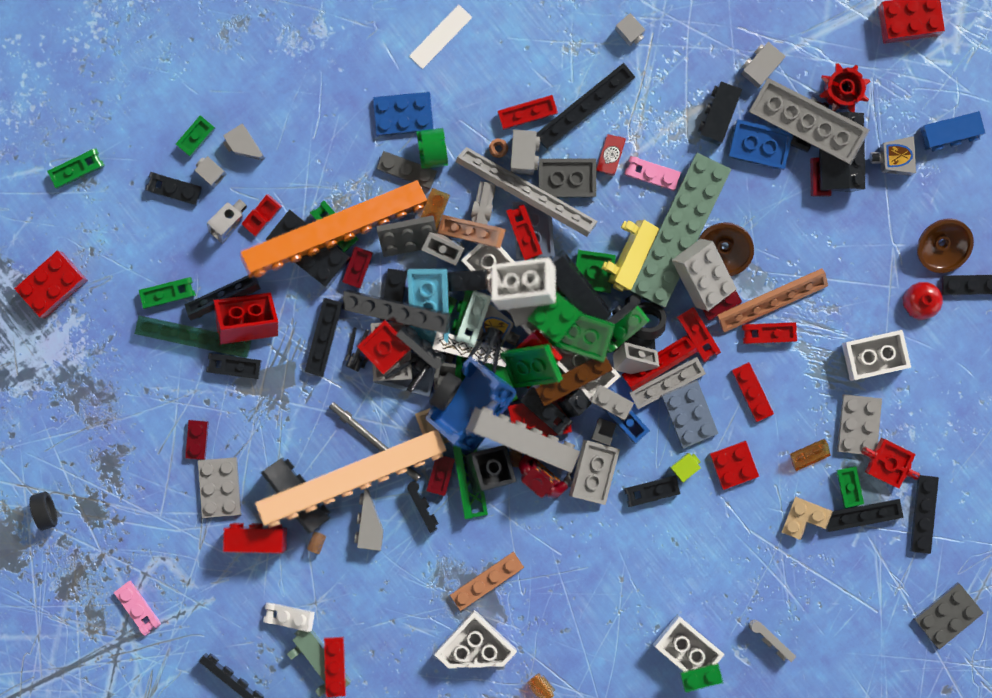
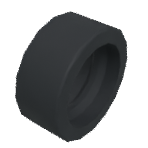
(655, 332)
(445, 391)
(43, 511)

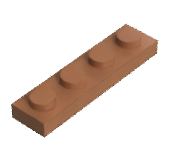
(471, 231)
(486, 581)

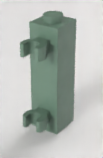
(313, 650)

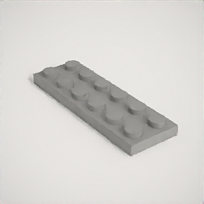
(809, 121)

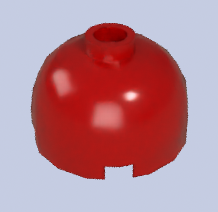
(922, 300)

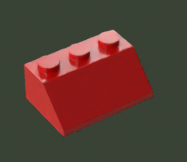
(246, 318)

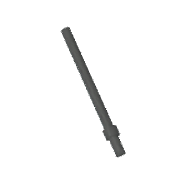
(346, 417)

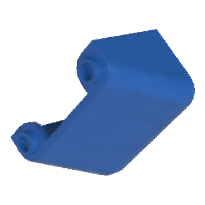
(477, 390)

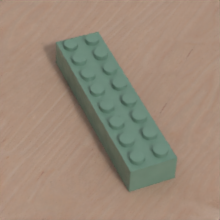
(680, 228)

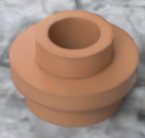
(502, 143)

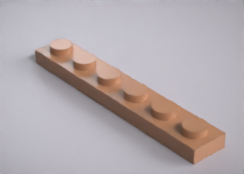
(772, 300)

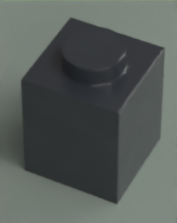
(574, 403)

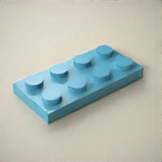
(429, 290)

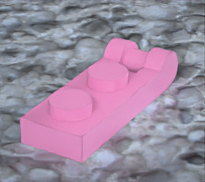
(653, 173)
(137, 607)

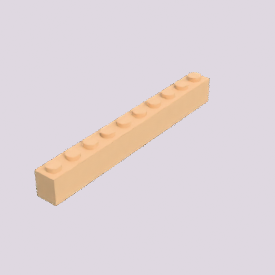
(350, 477)

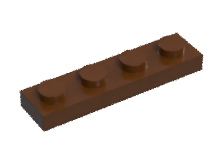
(573, 380)

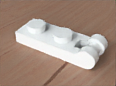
(289, 617)

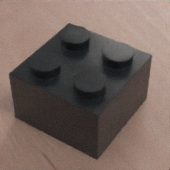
(489, 469)

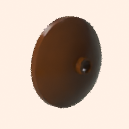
(740, 246)
(949, 253)

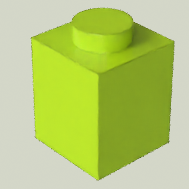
(685, 466)

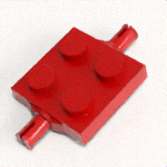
(890, 463)

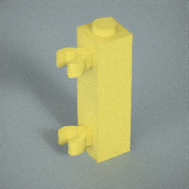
(633, 254)

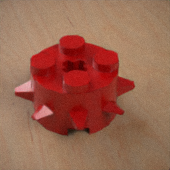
(854, 85)

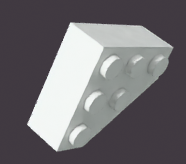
(475, 645)

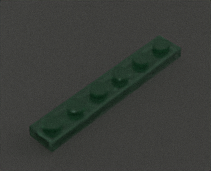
(189, 336)

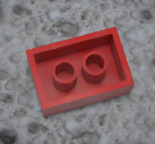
(910, 19)
(51, 284)
(255, 538)

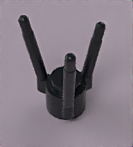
(493, 339)
(355, 360)
(420, 366)

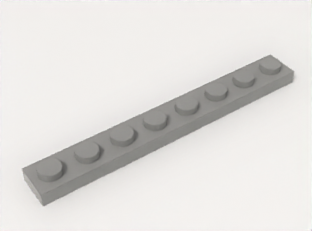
(526, 191)

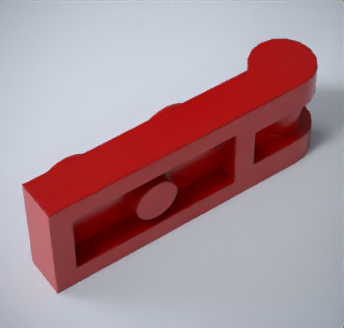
(524, 233)
(770, 333)
(698, 334)

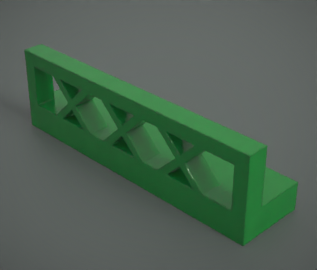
(464, 486)

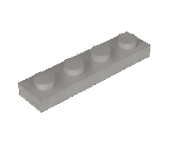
(667, 382)

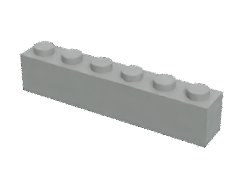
(522, 439)

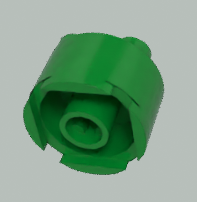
(432, 148)

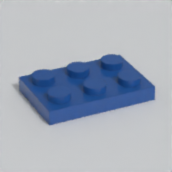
(403, 113)
(760, 144)

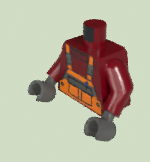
(541, 479)

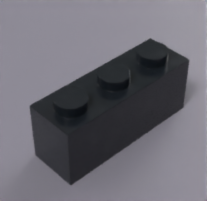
(719, 113)

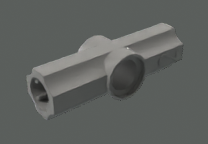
(483, 205)

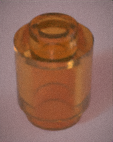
(541, 686)

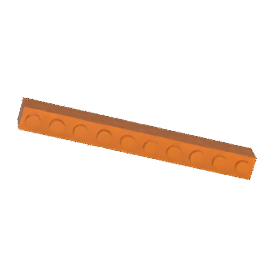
(332, 229)

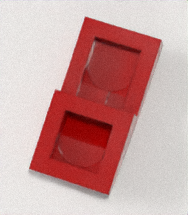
(261, 215)

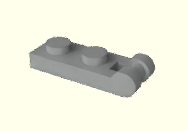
(769, 639)

